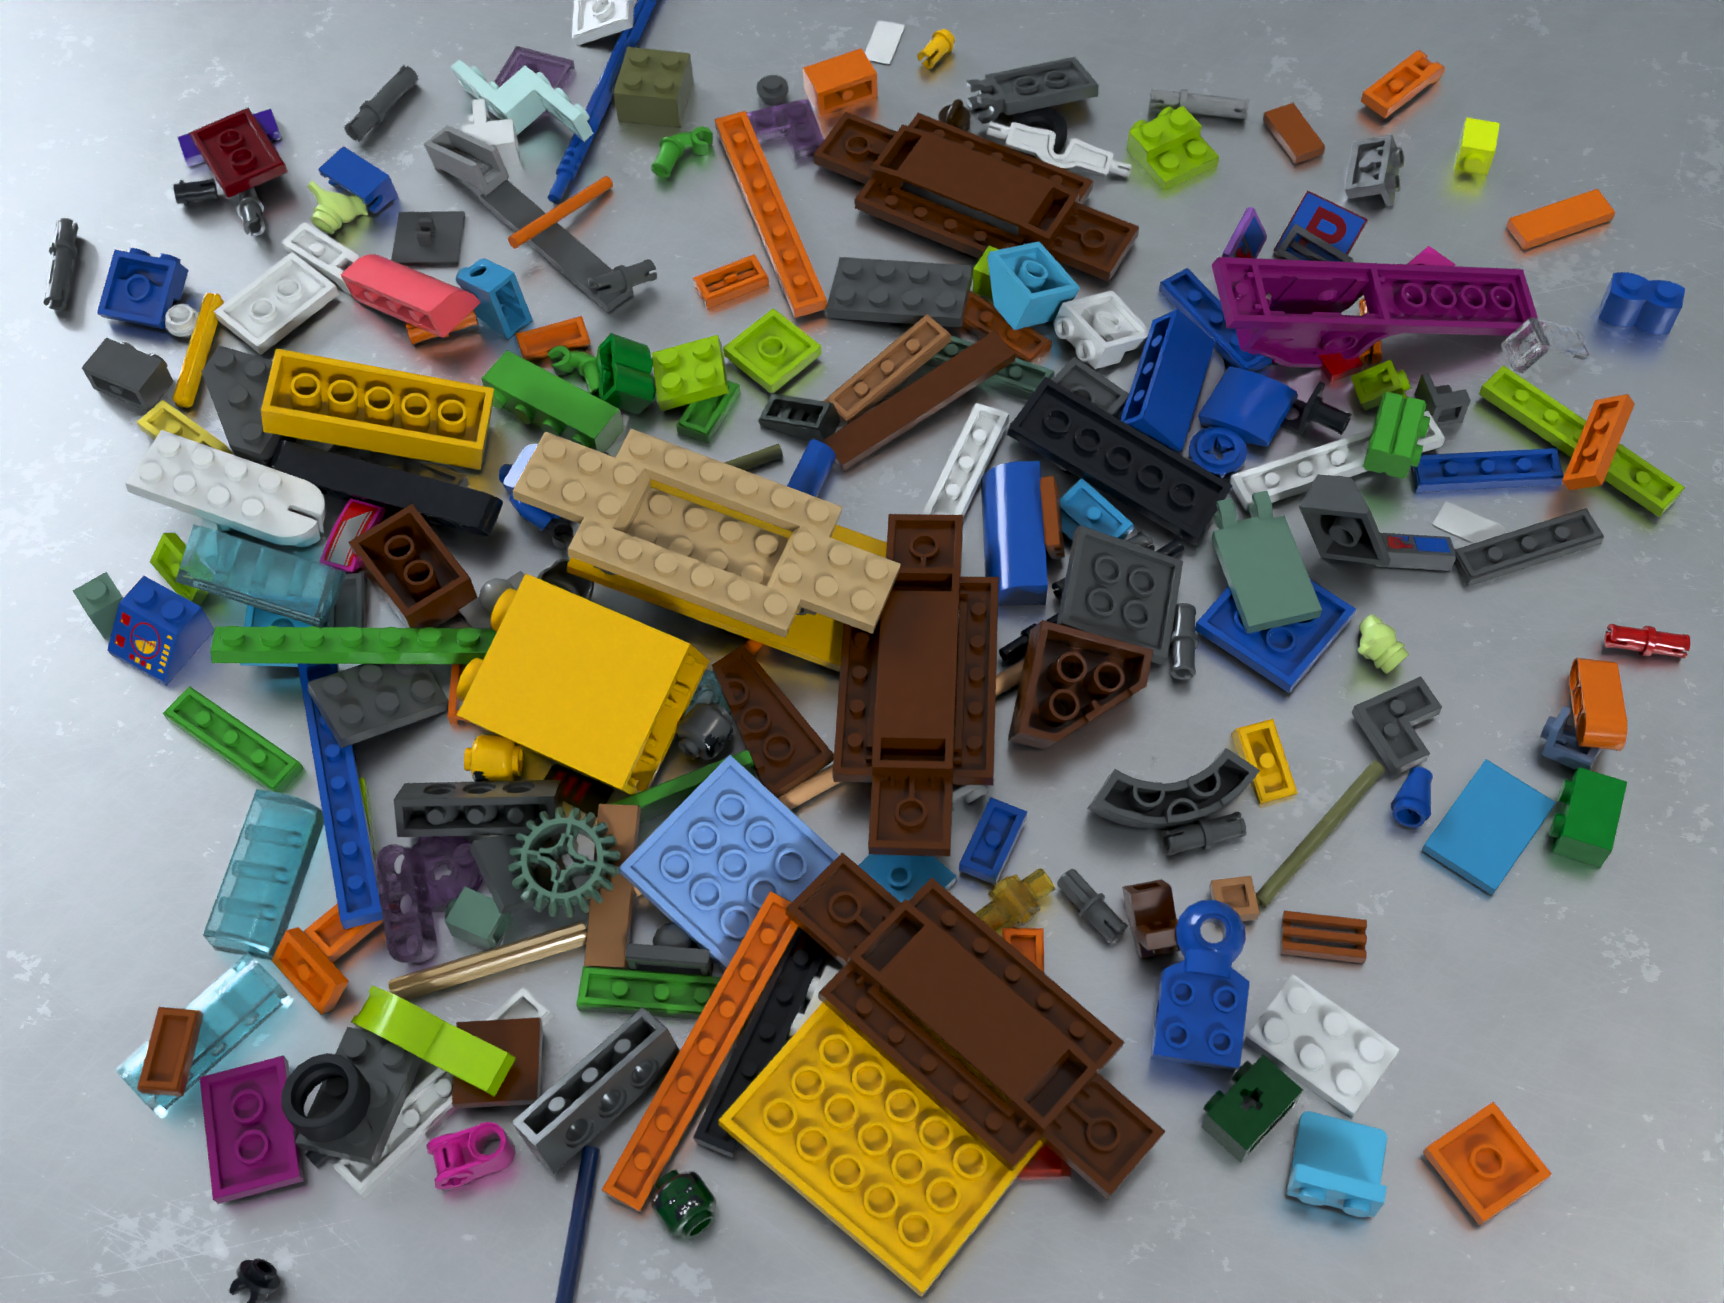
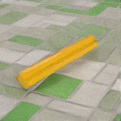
(197, 351)

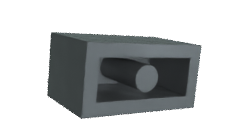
(128, 374)

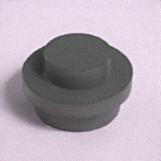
(772, 89)

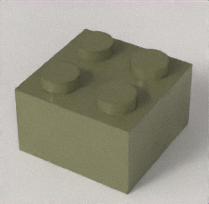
(653, 87)

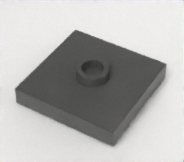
(493, 861)

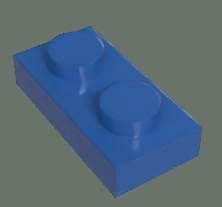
(993, 841)

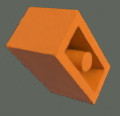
(840, 82)

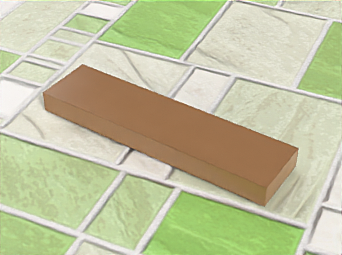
(889, 369)
(611, 921)

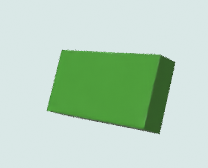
(705, 416)

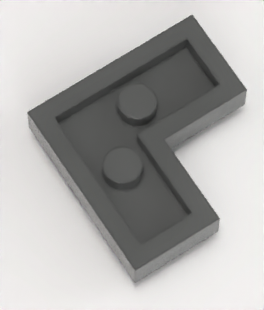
(1390, 719)

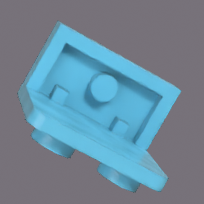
(1338, 1164)

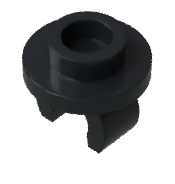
(259, 1277)

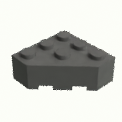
(237, 390)

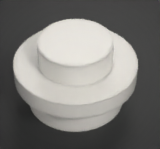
(181, 320)

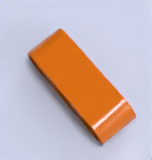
(1598, 704)

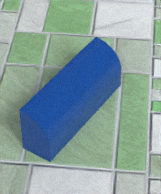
(1168, 379)
(1015, 532)

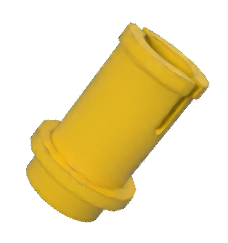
(941, 43)

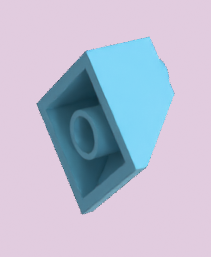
(1028, 285)

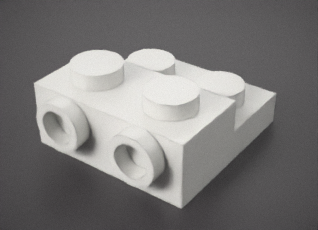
(1100, 328)

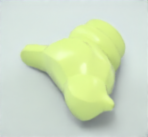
(334, 209)
(1380, 644)

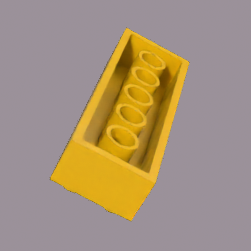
(377, 409)

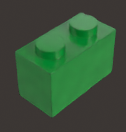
(1588, 816)

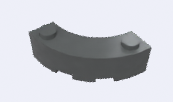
(1173, 804)

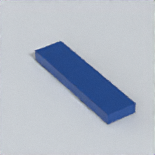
(1205, 310)
(1487, 470)

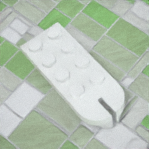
(229, 491)

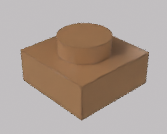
(1238, 894)

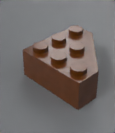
(1071, 681)

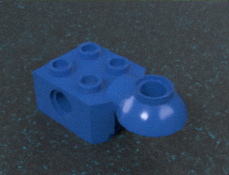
(1203, 997)

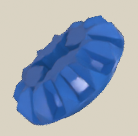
(1226, 442)

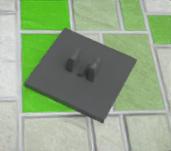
(428, 238)

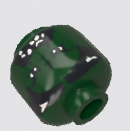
(683, 1203)

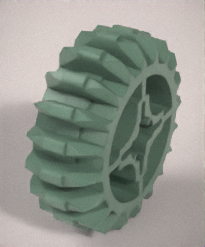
(562, 878)

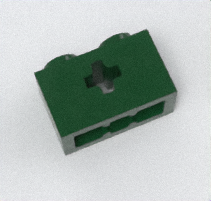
(1243, 1130)

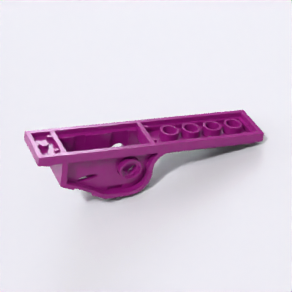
(1400, 299)

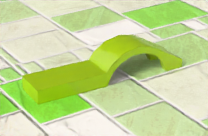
(434, 1040)

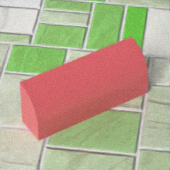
(408, 294)

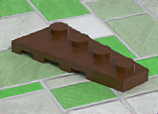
(771, 727)

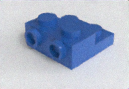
(141, 287)

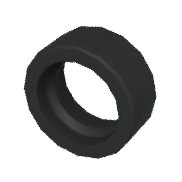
(306, 1078)

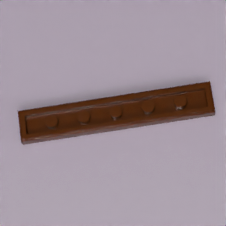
(919, 400)

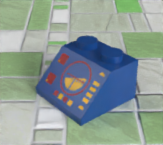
(157, 630)

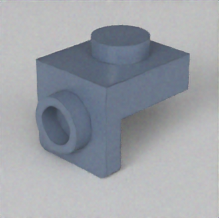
(1562, 743)

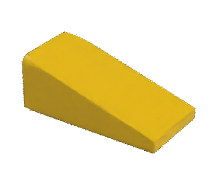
(1262, 748)

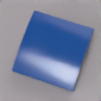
(1248, 405)

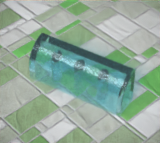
(260, 576)
(264, 875)
(231, 1011)

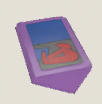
(1247, 237)

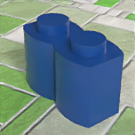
(1641, 303)

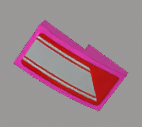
(353, 521)

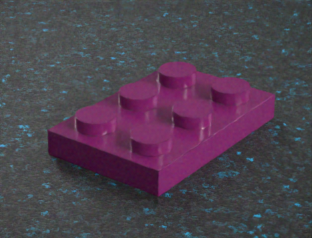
(247, 1131)

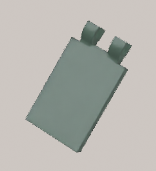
(1263, 566)

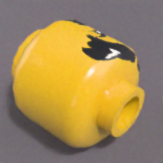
(494, 759)

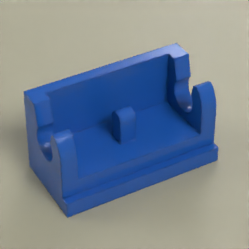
(359, 178)

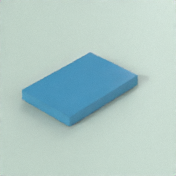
(1488, 826)

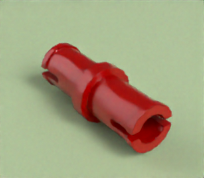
(1647, 641)

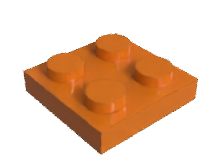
(1486, 1163)

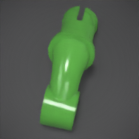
(674, 146)
(576, 359)

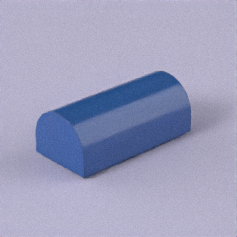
(813, 468)

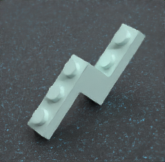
(524, 98)

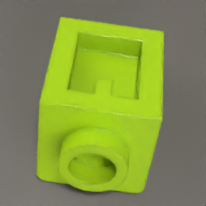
(1377, 380)

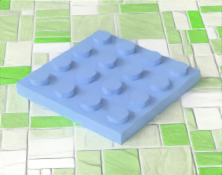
(723, 857)

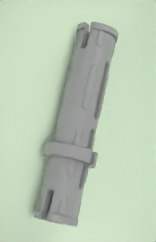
(1199, 103)

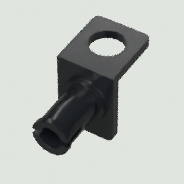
(1319, 412)

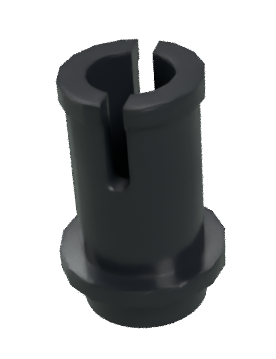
(195, 191)

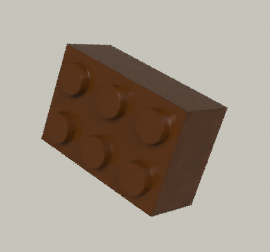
(413, 570)

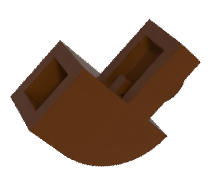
(1151, 917)

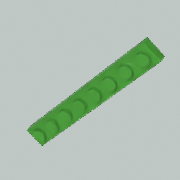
(349, 645)

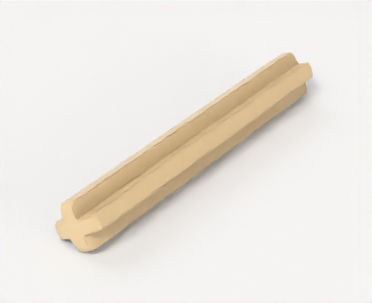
(489, 961)

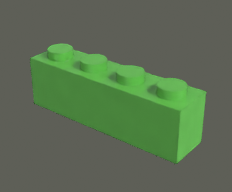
(552, 403)

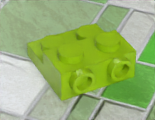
(1171, 147)

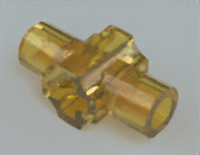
(1015, 900)

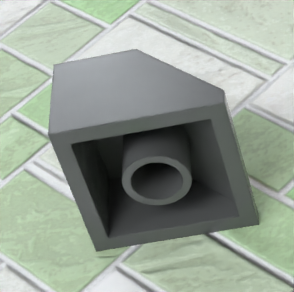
(1342, 522)

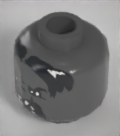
(704, 731)

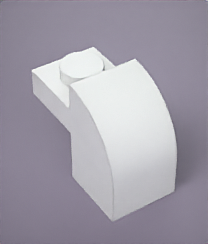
(496, 133)

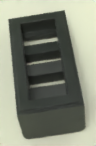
(822, 422)

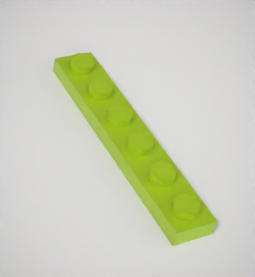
(1563, 429)

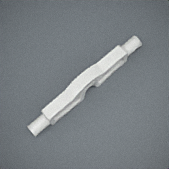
(1077, 152)

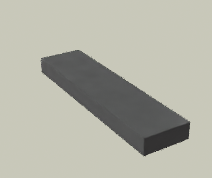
(1527, 547)

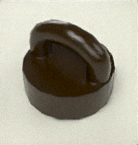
(956, 115)

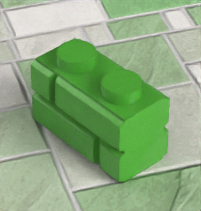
(1395, 435)

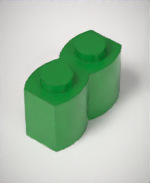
(625, 373)

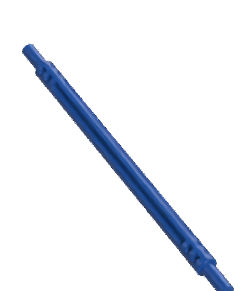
(600, 100)

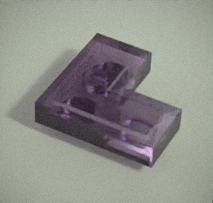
(792, 121)

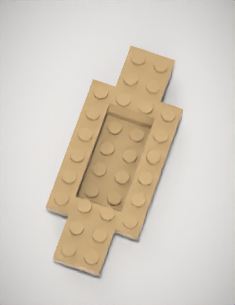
(697, 549)

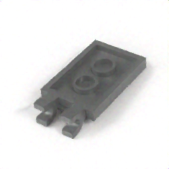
(1031, 88)

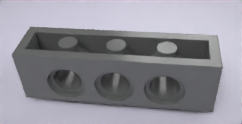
(474, 807)
(597, 1090)

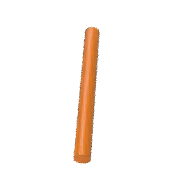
(560, 212)

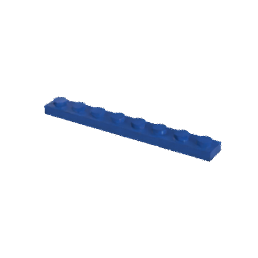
(342, 813)

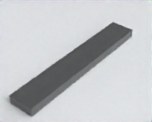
(554, 243)

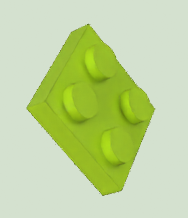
(772, 351)
(689, 373)

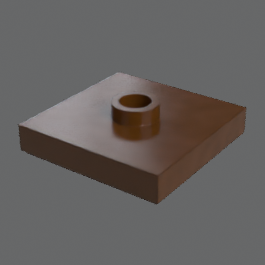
(523, 1082)

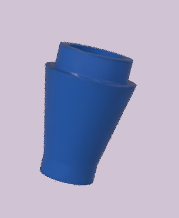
(1413, 800)

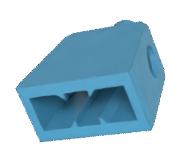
(500, 296)

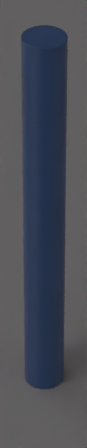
(577, 1225)

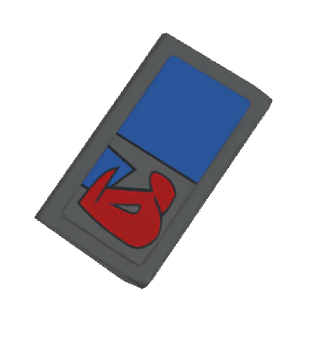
(1419, 551)

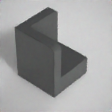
(1442, 403)

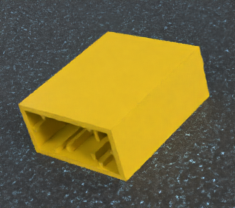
(581, 684)

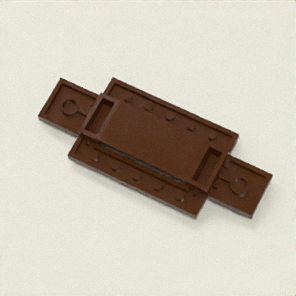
(982, 176)
(903, 685)
(989, 1010)

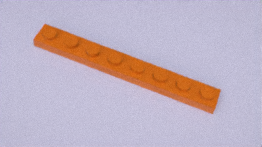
(771, 215)
(701, 1055)

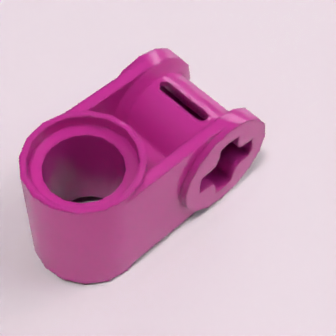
(461, 1157)

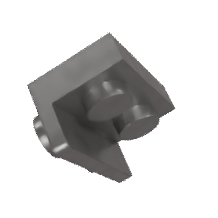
(1374, 168)

